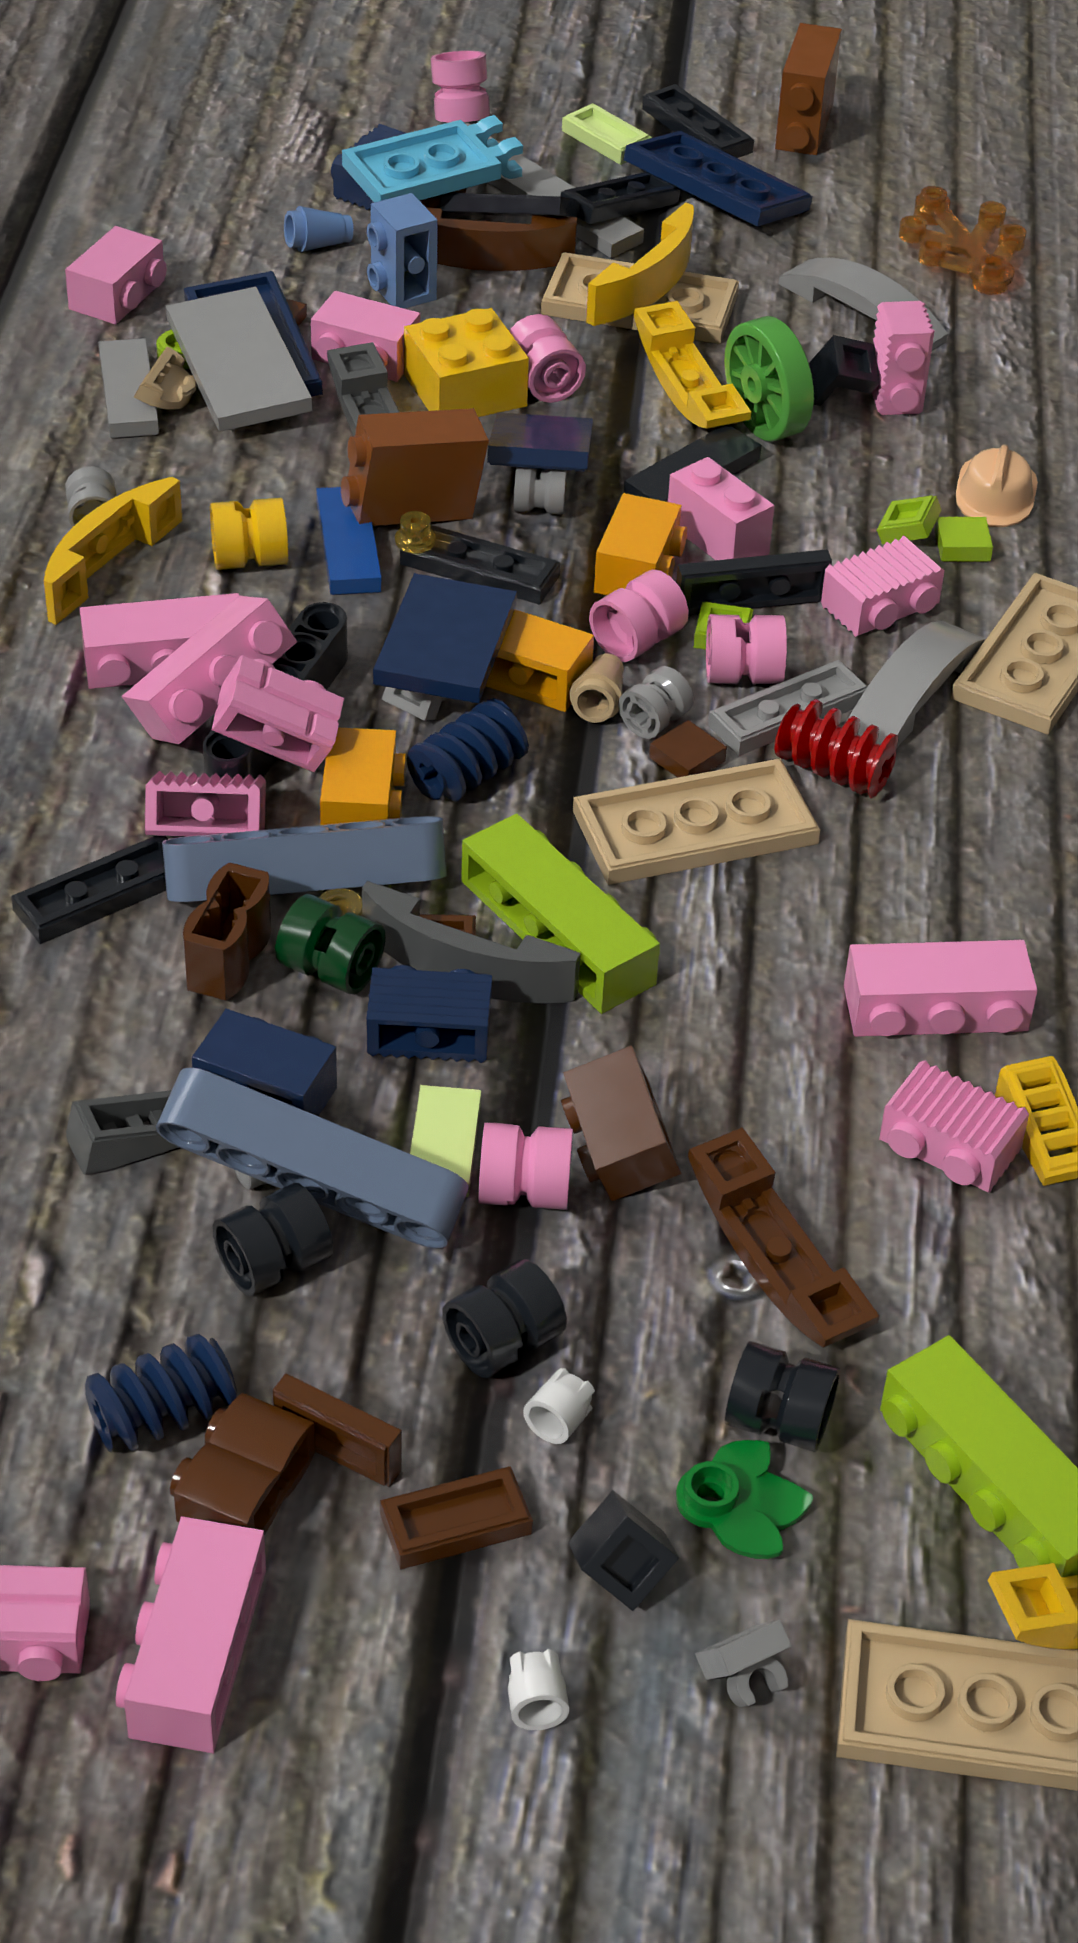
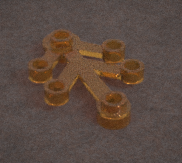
(988, 272)

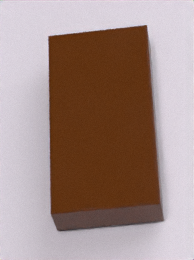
(344, 1431)
(455, 1517)

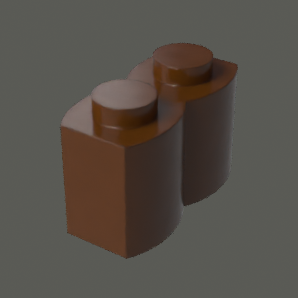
(227, 931)
(247, 1465)

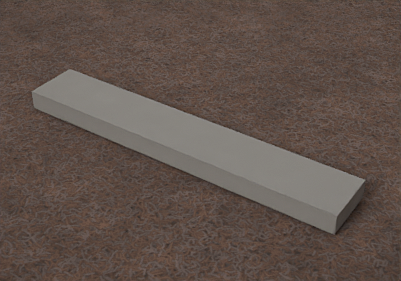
(607, 236)

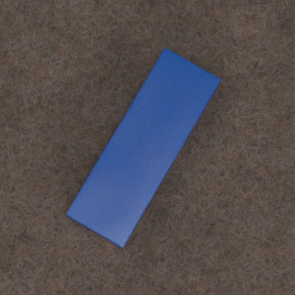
(347, 546)

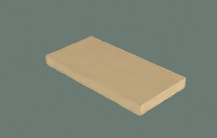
(703, 297)
(1029, 658)
(695, 821)
(959, 1705)

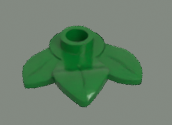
(750, 1502)

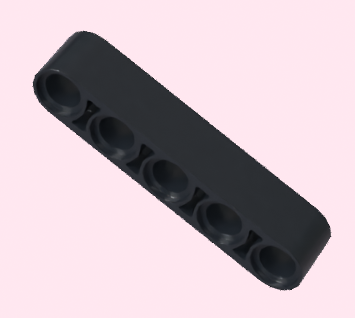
(315, 657)

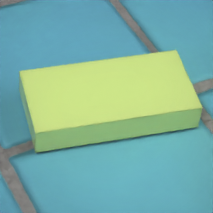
(602, 131)
(447, 1128)

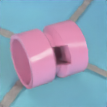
(460, 80)
(554, 362)
(639, 615)
(746, 649)
(525, 1165)

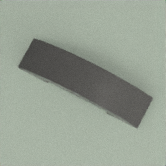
(360, 382)
(528, 974)

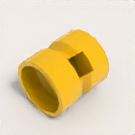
(249, 533)

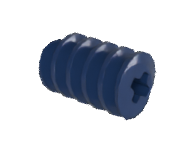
(467, 751)
(159, 1390)

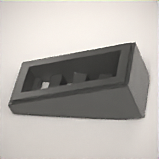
(112, 1130)

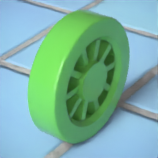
(771, 377)

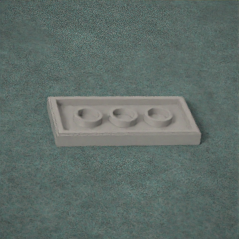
(238, 359)

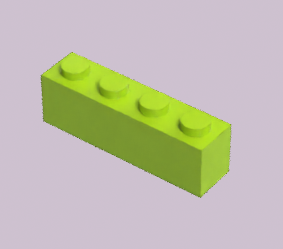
(554, 901)
(987, 1453)

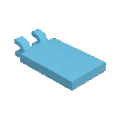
(433, 160)

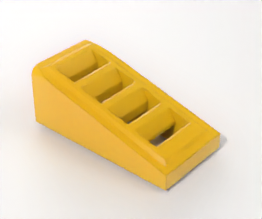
(1040, 1085)

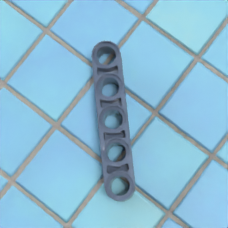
(311, 856)
(329, 1160)

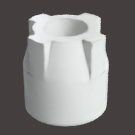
(559, 1407)
(537, 1690)

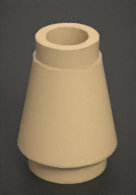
(598, 689)

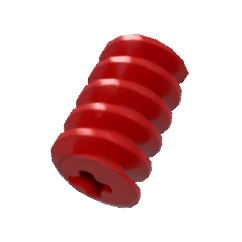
(836, 749)

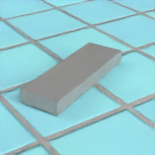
(123, 370)
(757, 717)

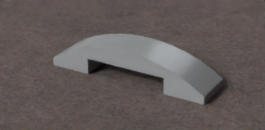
(853, 285)
(913, 677)

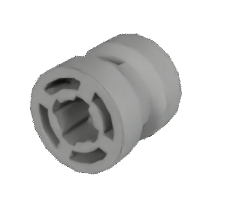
(540, 489)
(87, 490)
(660, 699)

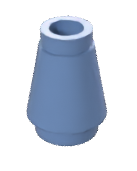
(316, 228)

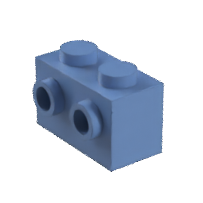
(403, 251)

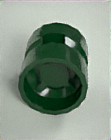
(325, 942)

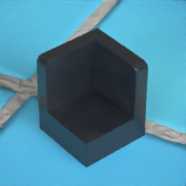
(845, 365)
(623, 1550)

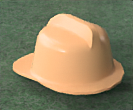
(997, 487)

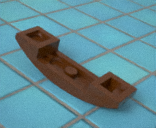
(502, 244)
(773, 1244)

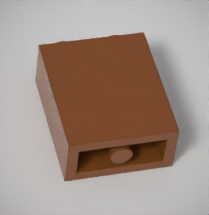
(808, 88)
(415, 464)

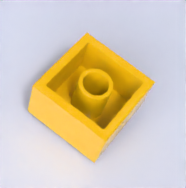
(466, 363)

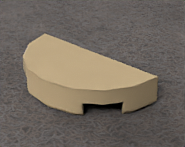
(167, 383)

